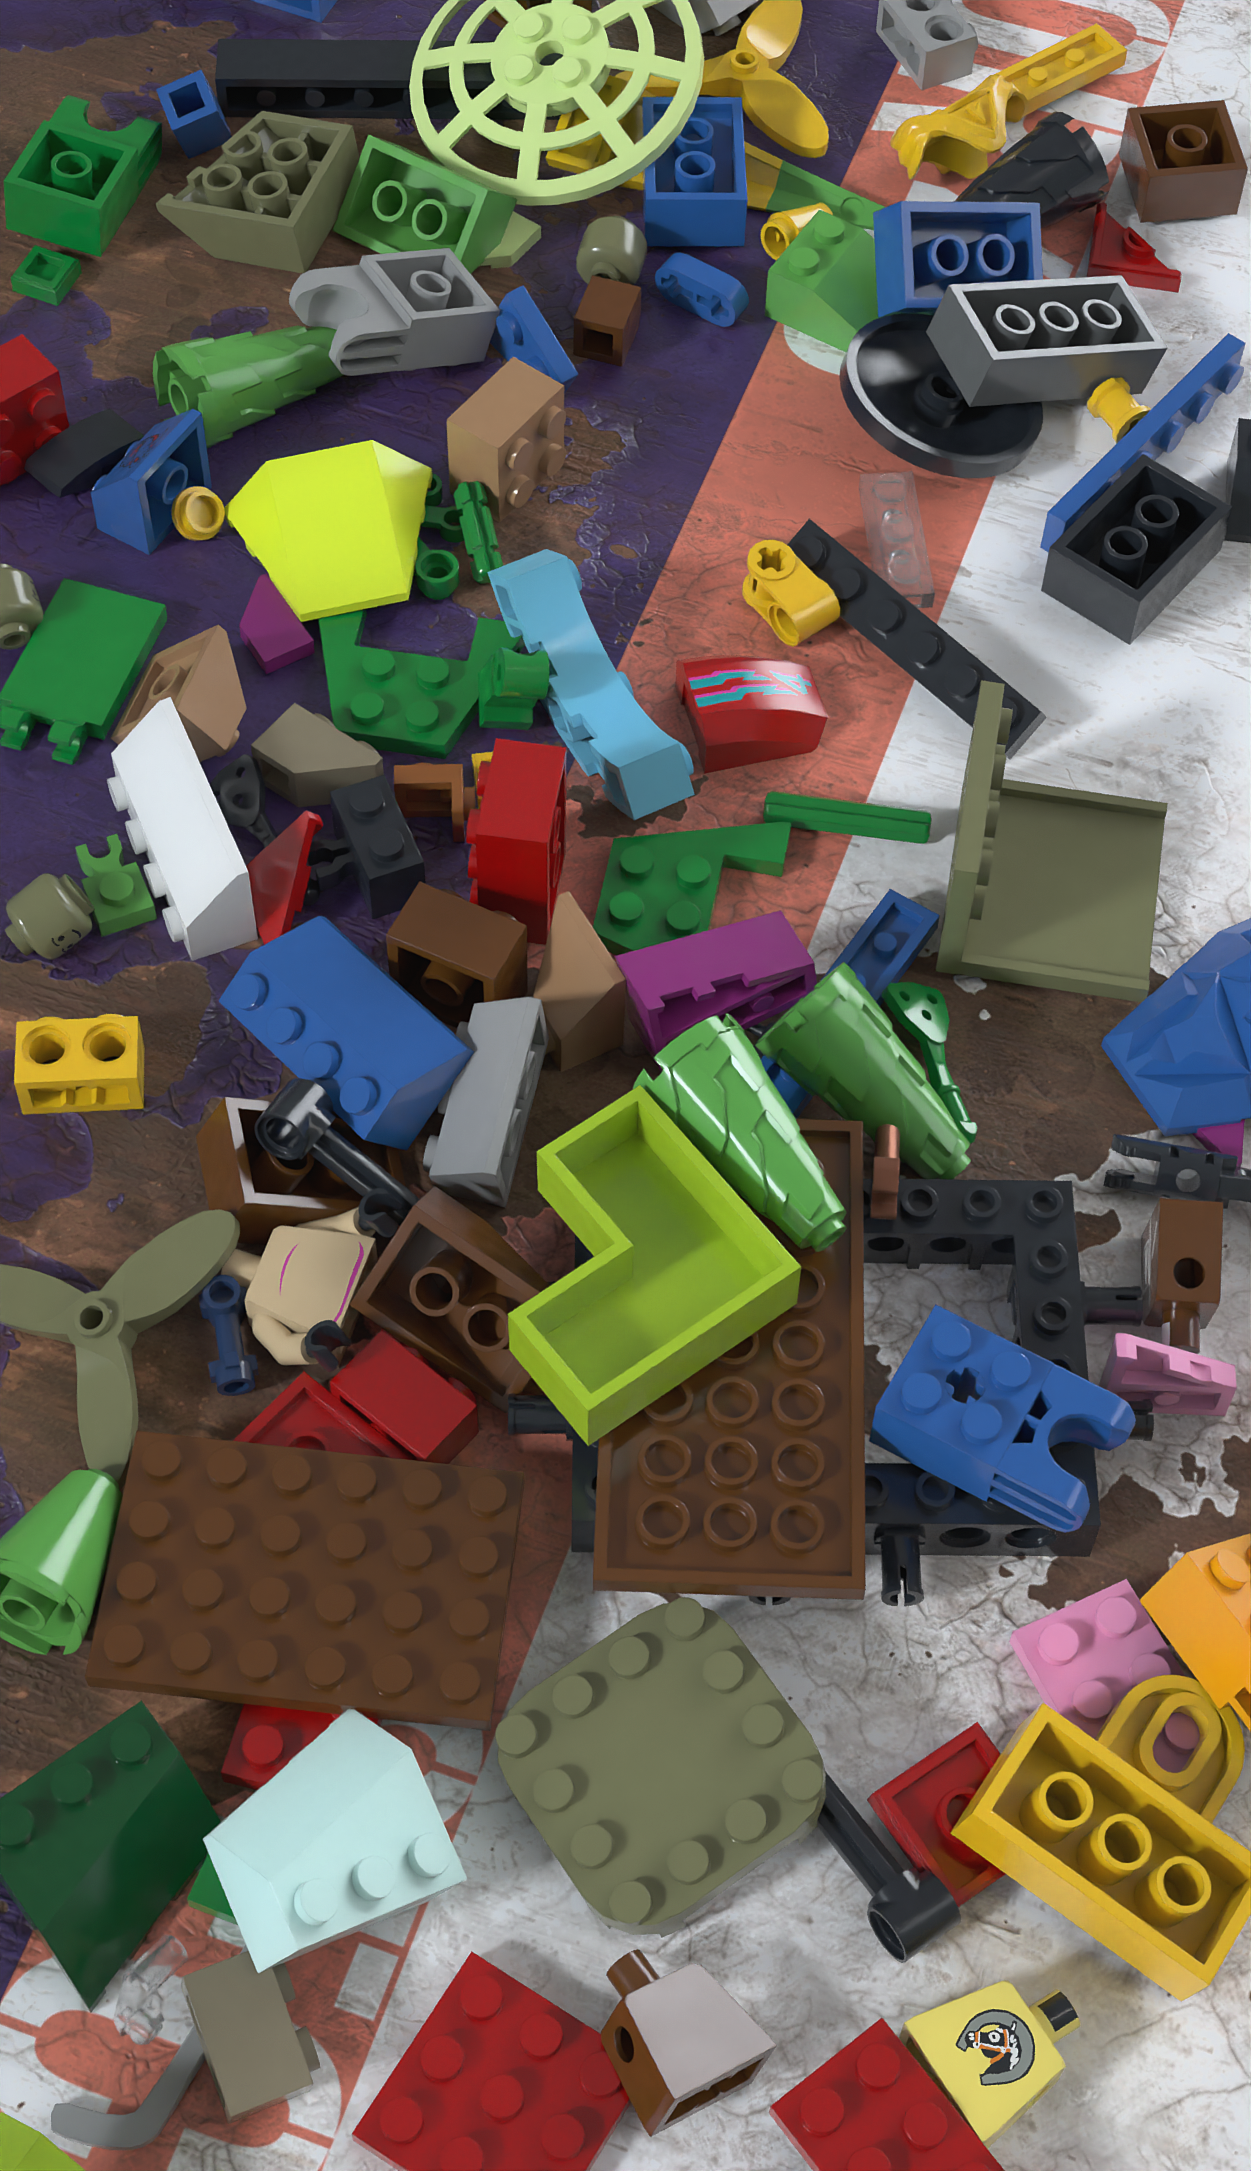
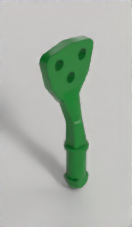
(926, 1017)

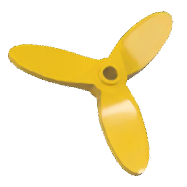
(750, 73)

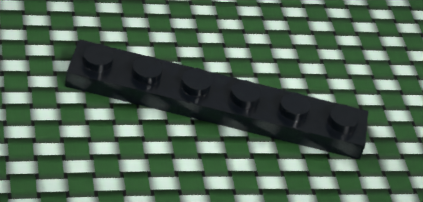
(909, 635)

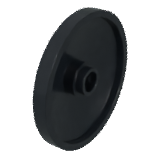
(917, 411)

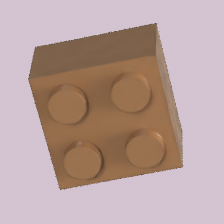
(508, 436)

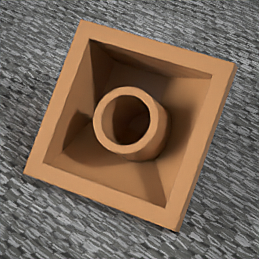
(203, 688)
(579, 989)

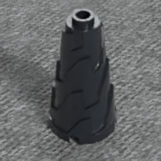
(1046, 168)

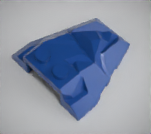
(1192, 1039)

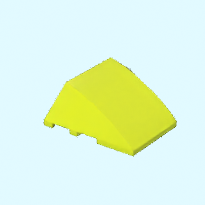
(335, 526)

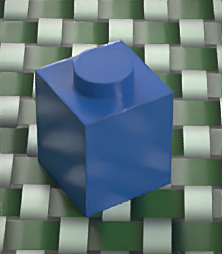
(194, 114)

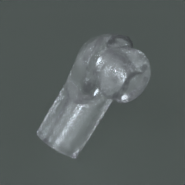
(138, 1987)

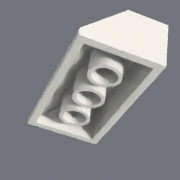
(183, 836)

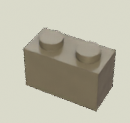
(249, 2035)

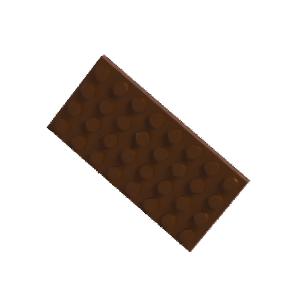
(758, 1458)

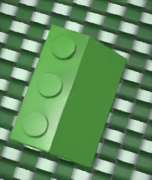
(417, 204)

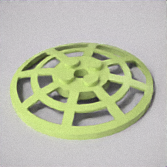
(555, 91)

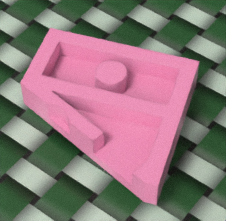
(1168, 1377)

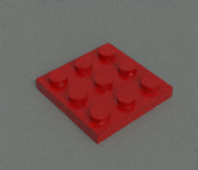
(496, 2085)

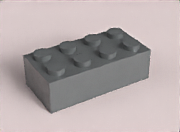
(1044, 339)

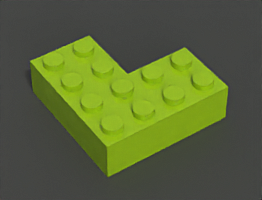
(671, 1276)

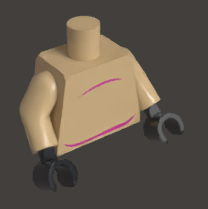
(308, 1279)

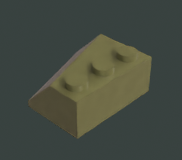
(268, 192)

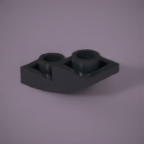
(79, 453)

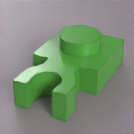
(115, 889)

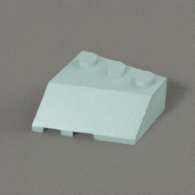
(332, 1844)

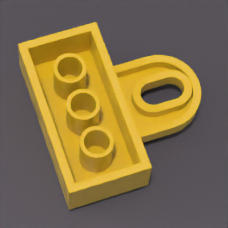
(1119, 1836)

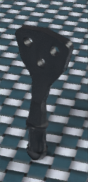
(251, 811)

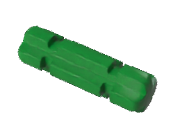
(477, 529)

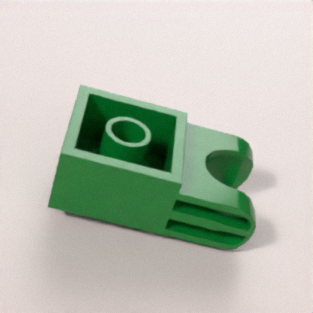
(80, 180)

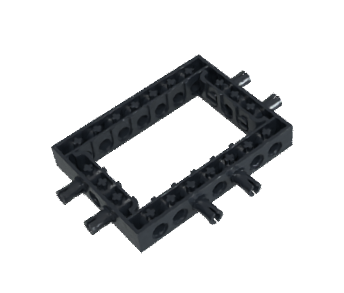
(905, 1506)

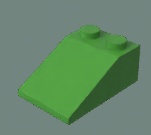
(825, 281)

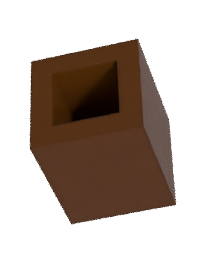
(607, 321)

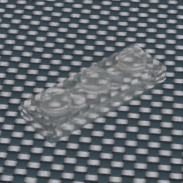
(897, 535)

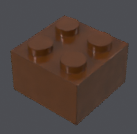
(1182, 161)
(456, 953)

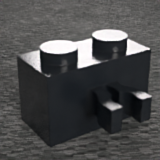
(371, 846)

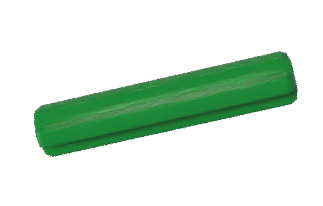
(848, 817)

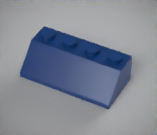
(348, 1030)

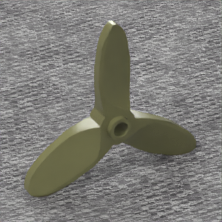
(107, 1322)

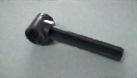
(300, 1124)
(906, 1906)

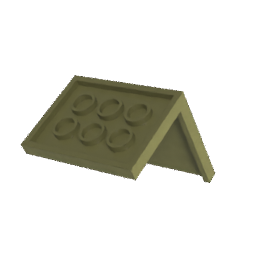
(1048, 877)

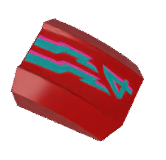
(749, 709)

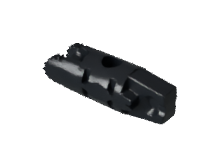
(1215, 1181)

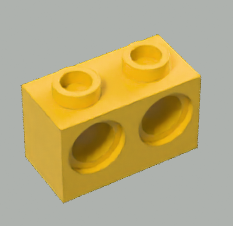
(80, 1076)

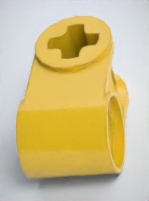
(787, 593)

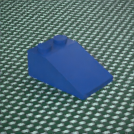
(699, 183)

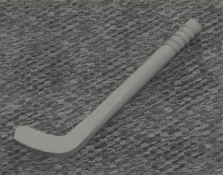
(144, 2124)

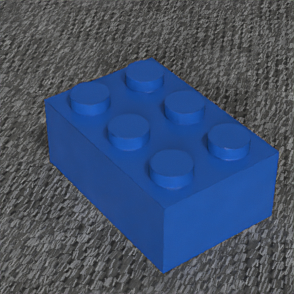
(947, 243)

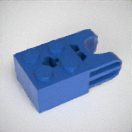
(990, 1413)

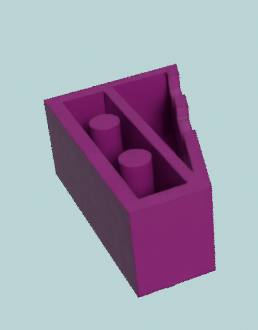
(735, 970)

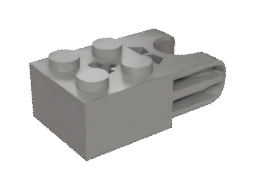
(398, 312)

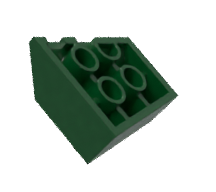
(103, 1846)

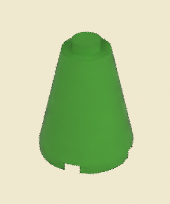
(58, 1562)

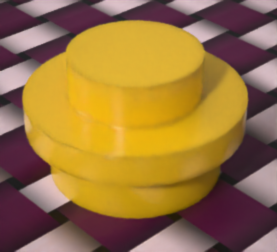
(197, 513)

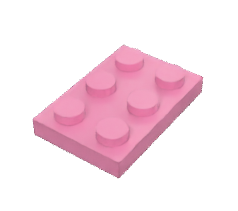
(1096, 1654)

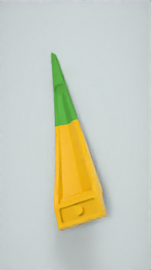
(771, 182)

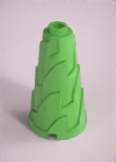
(243, 375)
(847, 1055)
(744, 1129)

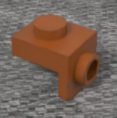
(434, 792)

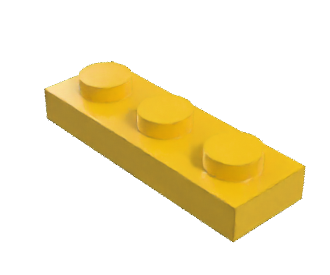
(1066, 66)

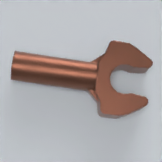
(885, 1172)

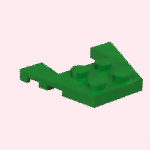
(400, 697)
(670, 881)

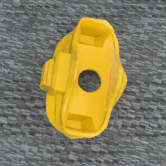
(962, 132)

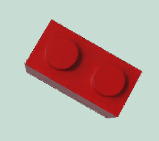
(408, 1400)

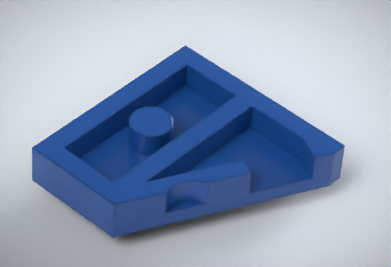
(527, 336)

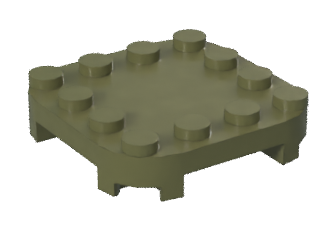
(661, 1767)

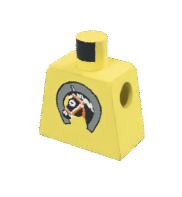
(992, 2053)

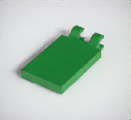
(78, 667)

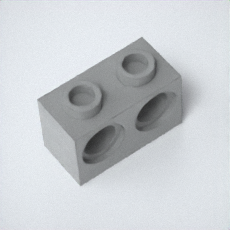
(928, 39)

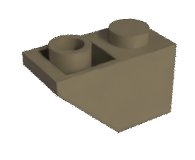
(308, 758)

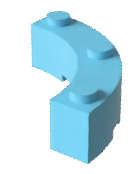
(585, 693)

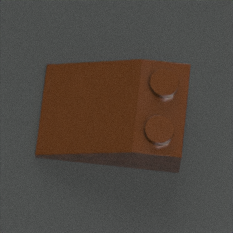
(272, 1190)
(450, 1293)

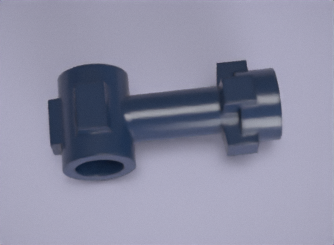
(225, 1308)

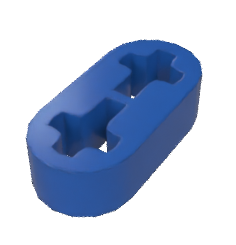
(701, 289)

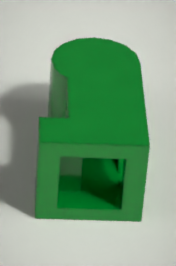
(511, 687)

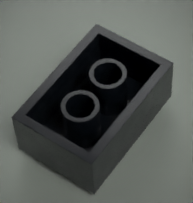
(1135, 548)

